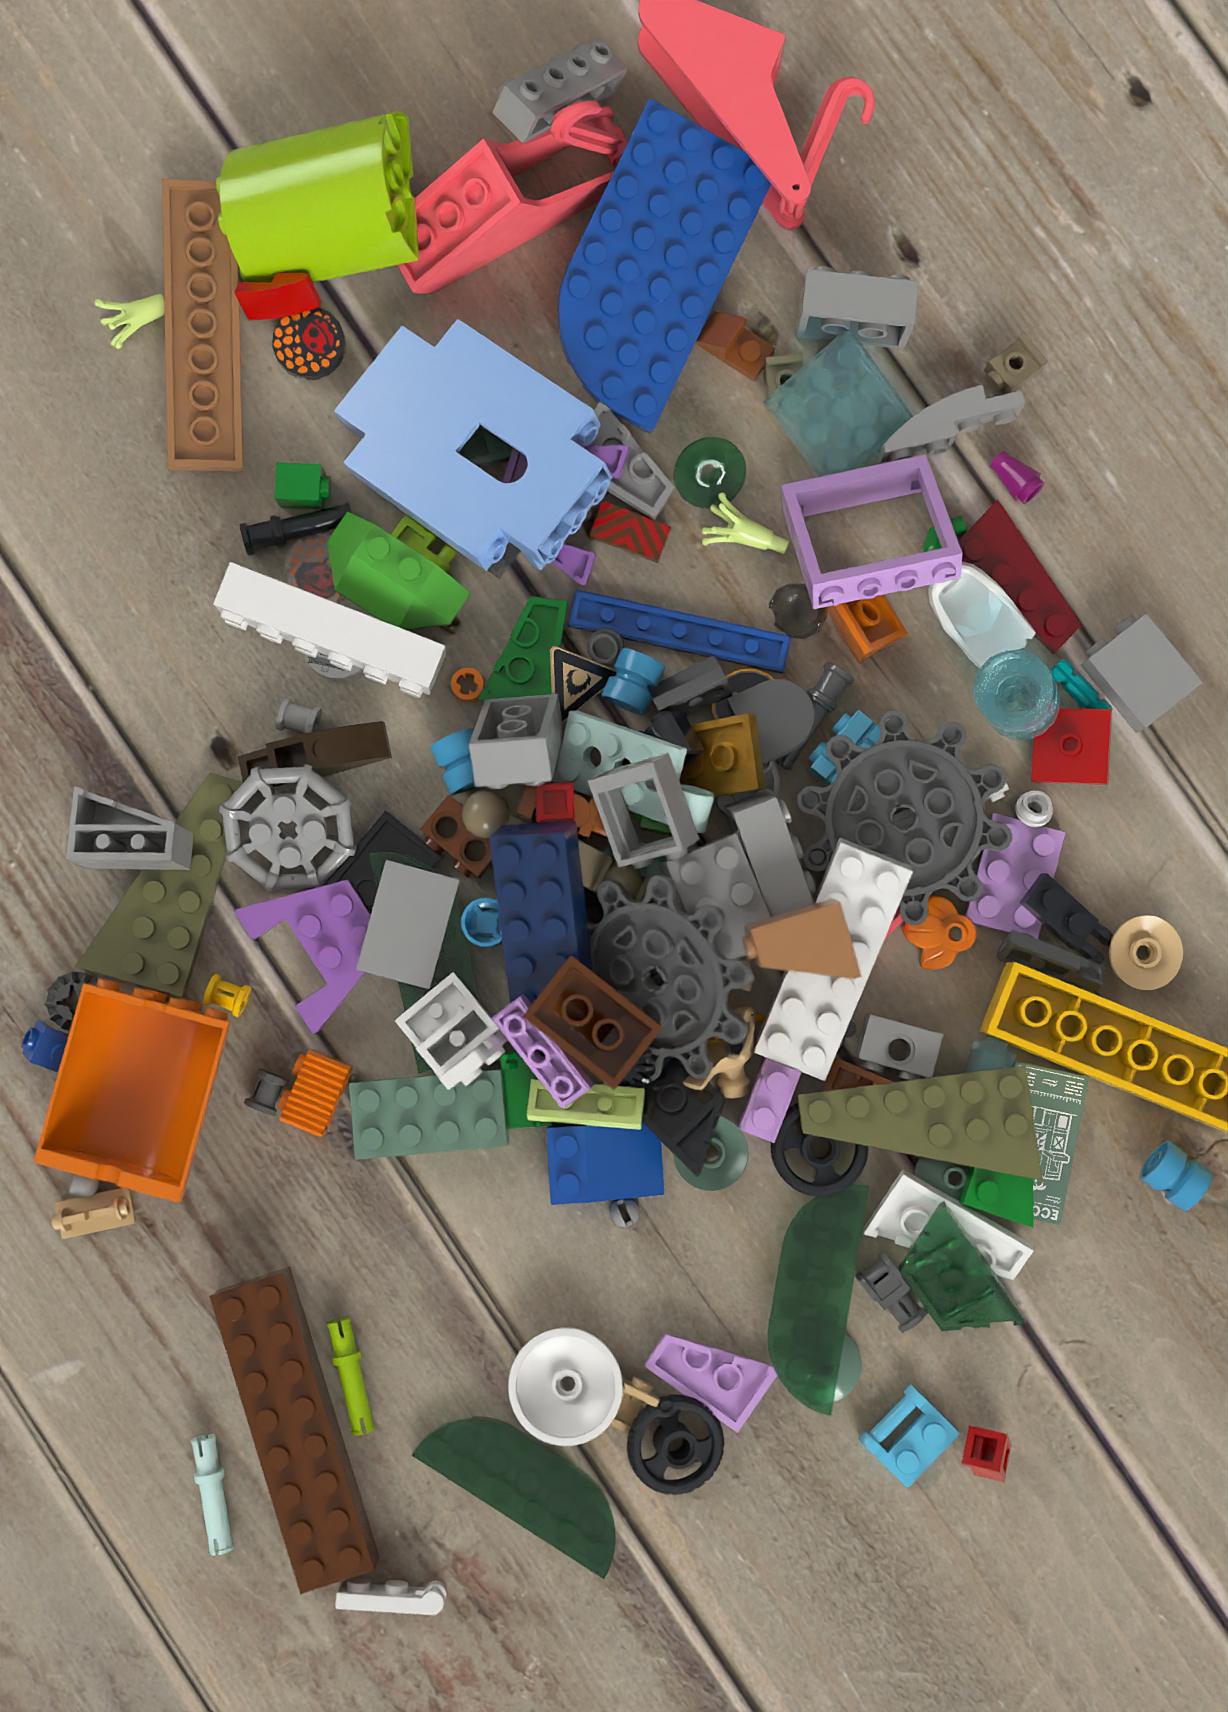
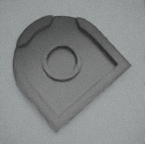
(782, 715)

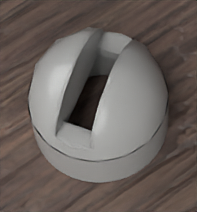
(83, 1186)
(632, 1210)

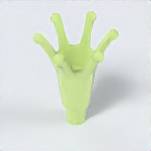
(133, 314)
(742, 530)

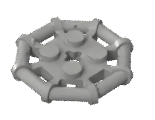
(288, 849)

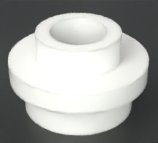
(1037, 801)

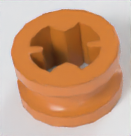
(457, 689)

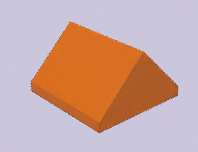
(867, 625)

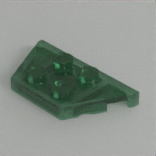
(955, 1277)

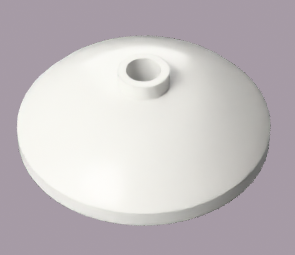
(553, 1411)

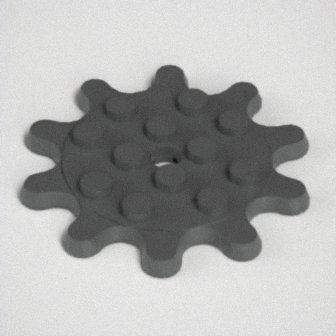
(930, 782)
(685, 953)

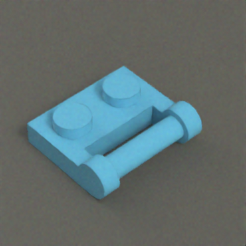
(917, 1444)

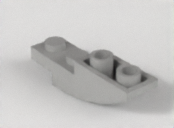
(937, 424)

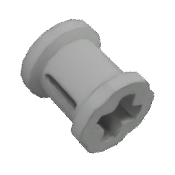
(298, 717)

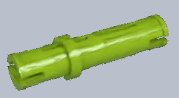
(351, 1375)

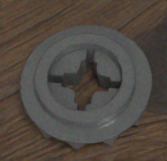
(62, 990)

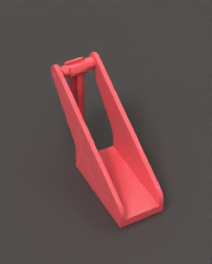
(725, 81)
(480, 213)

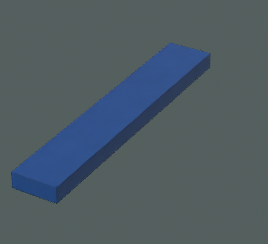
(680, 631)

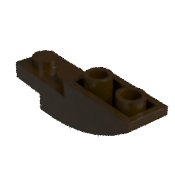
(326, 750)

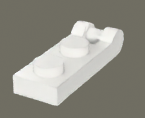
(391, 1597)

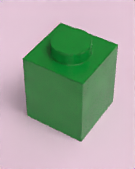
(301, 485)

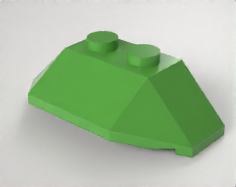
(391, 577)

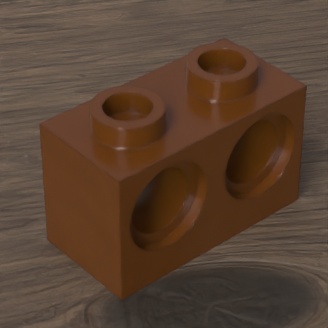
(459, 842)

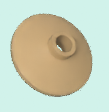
(1162, 955)

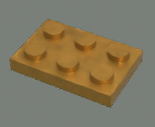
(730, 757)

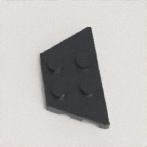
(681, 1115)

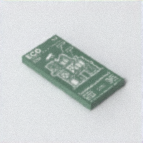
(1057, 1114)

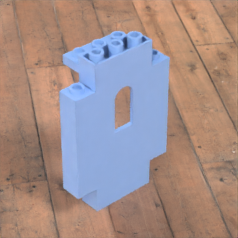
(425, 404)

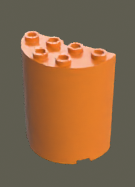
(133, 1089)

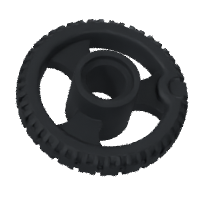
(826, 1179)
(708, 1450)

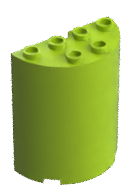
(322, 201)

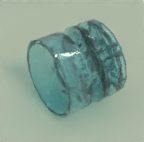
(1009, 675)

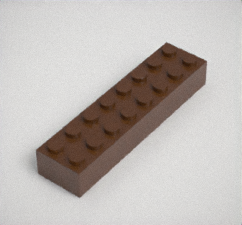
(295, 1430)

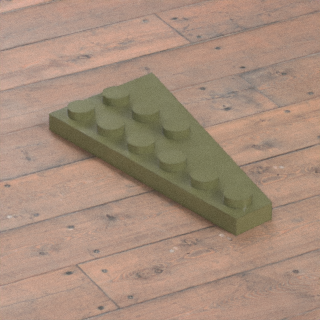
(164, 913)
(955, 1118)

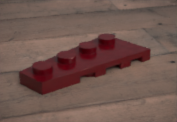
(1006, 557)

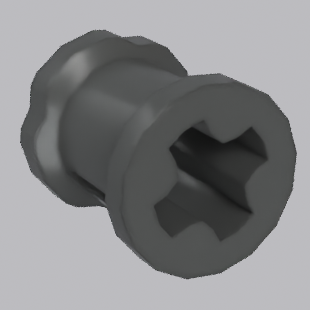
(266, 1092)

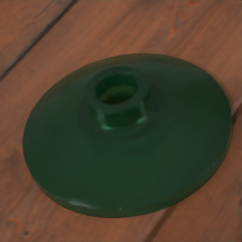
(725, 477)

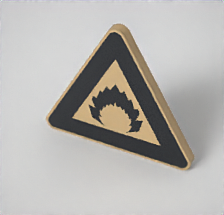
(576, 679)

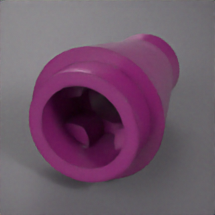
(1018, 478)

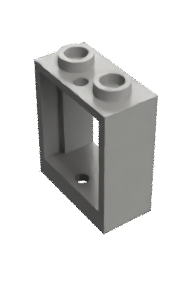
(618, 823)

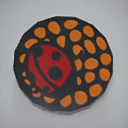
(309, 344)

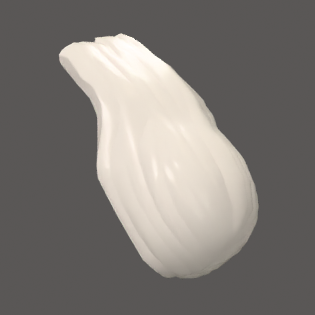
(979, 615)

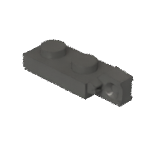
(1051, 960)

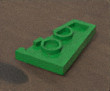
(526, 658)
(1000, 1194)

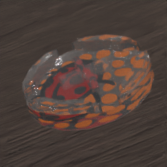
(310, 567)

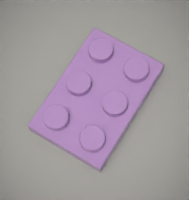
(1011, 873)

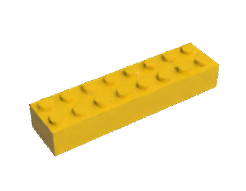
(1110, 1044)

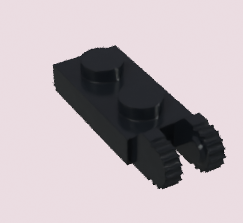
(1065, 917)

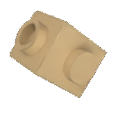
(634, 1398)

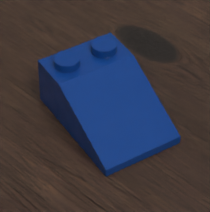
(602, 1163)

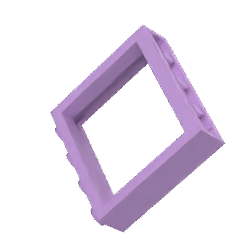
(860, 488)

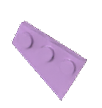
(718, 1378)

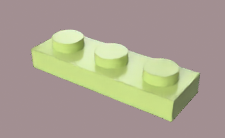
(595, 1107)

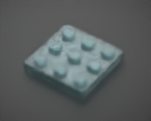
(838, 407)

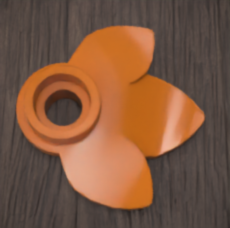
(935, 934)

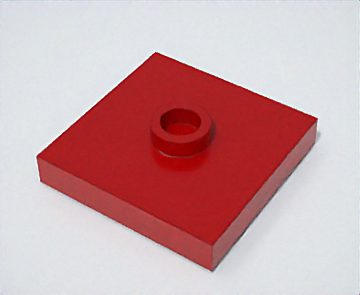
(1074, 748)

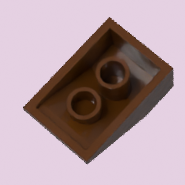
(592, 1022)

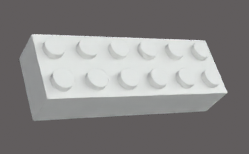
(330, 629)
(815, 1009)

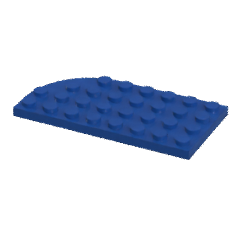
(655, 261)

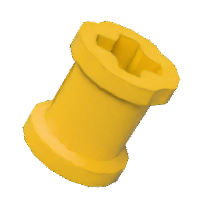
(238, 994)

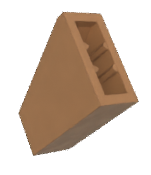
(804, 941)

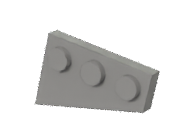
(642, 480)

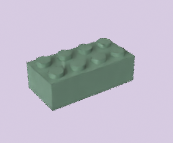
(426, 1117)

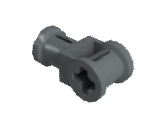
(887, 1287)

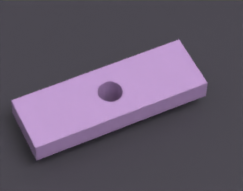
(557, 1069)

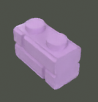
(768, 1100)

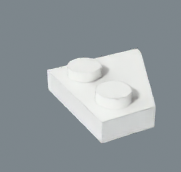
(469, 1066)

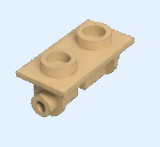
(94, 1213)

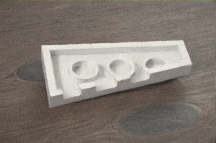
(913, 1201)

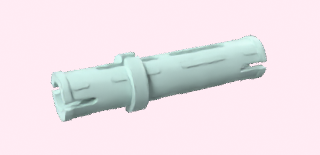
(209, 1478)

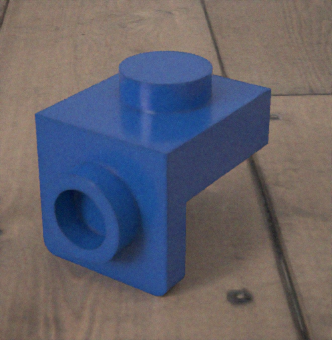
(44, 1046)

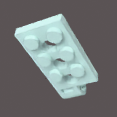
(615, 744)

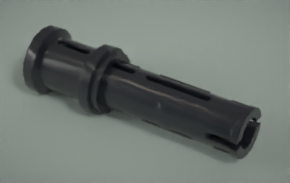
(279, 531)

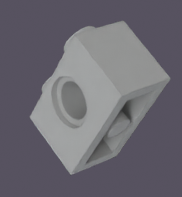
(920, 1044)

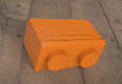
(315, 1092)

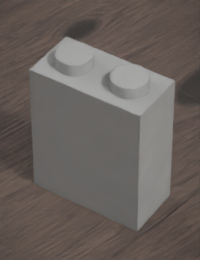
(1140, 672)

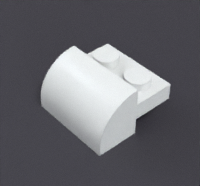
(446, 1024)

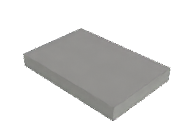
(407, 924)

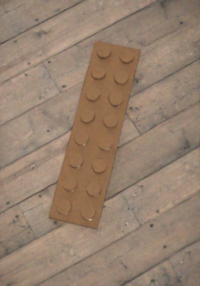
(200, 332)

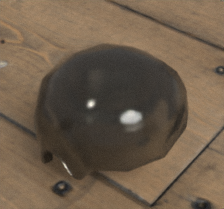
(795, 612)

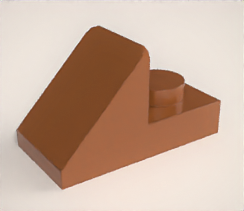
(733, 344)

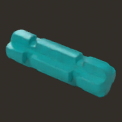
(1078, 686)

